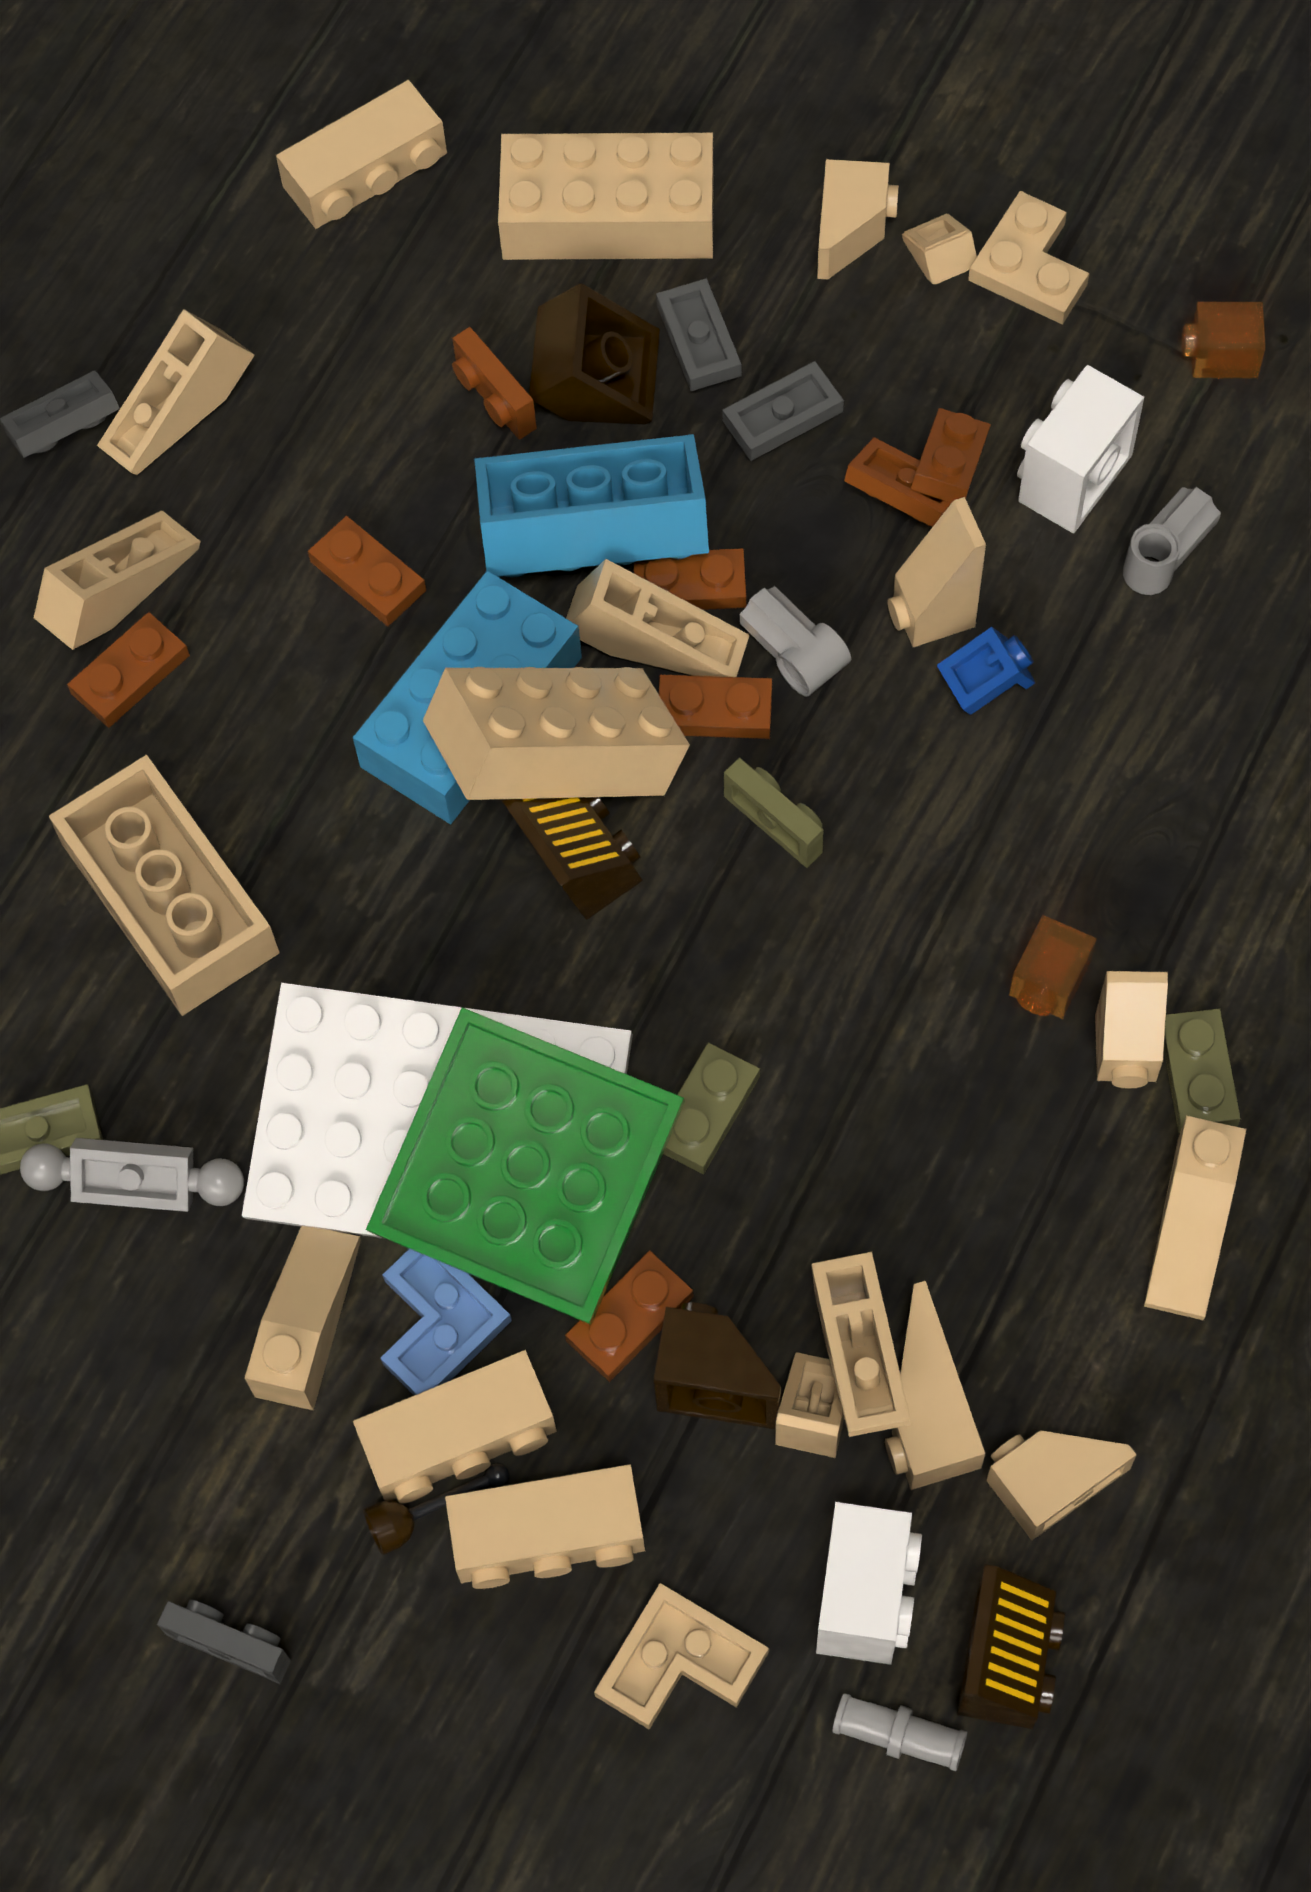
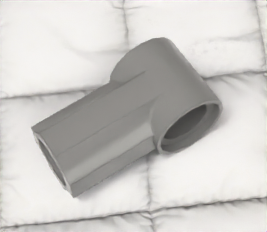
(1168, 539)
(803, 651)

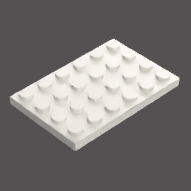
(345, 1093)

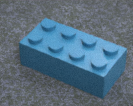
(591, 506)
(489, 630)

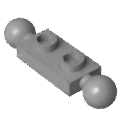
(131, 1174)

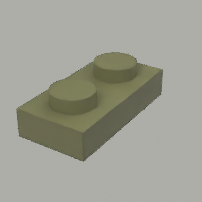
(761, 800)
(1200, 1068)
(712, 1103)
(48, 1120)

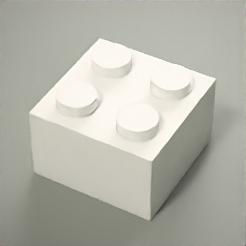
(1078, 447)
(864, 1582)

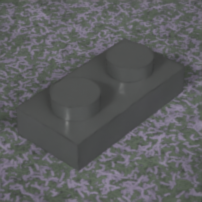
(698, 334)
(783, 410)
(60, 413)
(202, 1629)

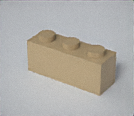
(362, 154)
(456, 1428)
(545, 1526)

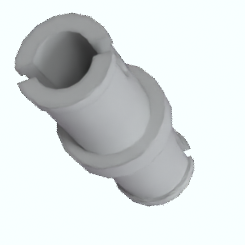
(899, 1732)

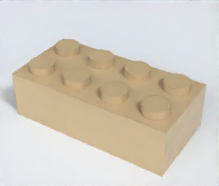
(606, 196)
(554, 732)
(164, 884)

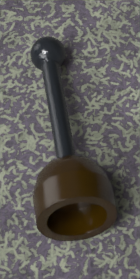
(393, 1523)

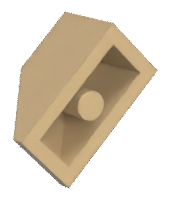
(853, 212)
(1131, 1027)
(1053, 1475)

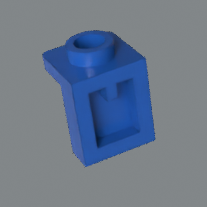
(986, 669)

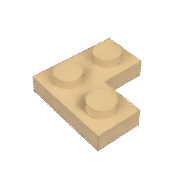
(1018, 265)
(674, 1641)

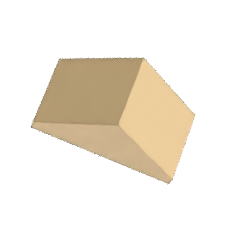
(810, 1408)

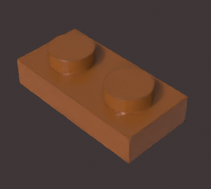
(502, 394)
(950, 456)
(888, 476)
(367, 571)
(703, 580)
(128, 669)
(719, 705)
(629, 1316)

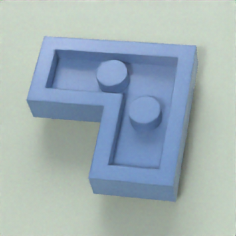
(453, 1325)

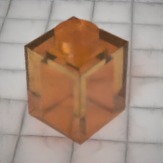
(1225, 339)
(1052, 968)

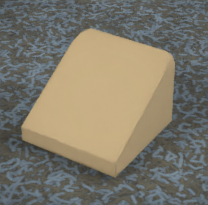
(941, 248)

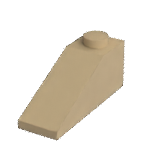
(175, 392)
(110, 578)
(941, 579)
(652, 626)
(1194, 1217)
(302, 1318)
(860, 1344)
(942, 1430)

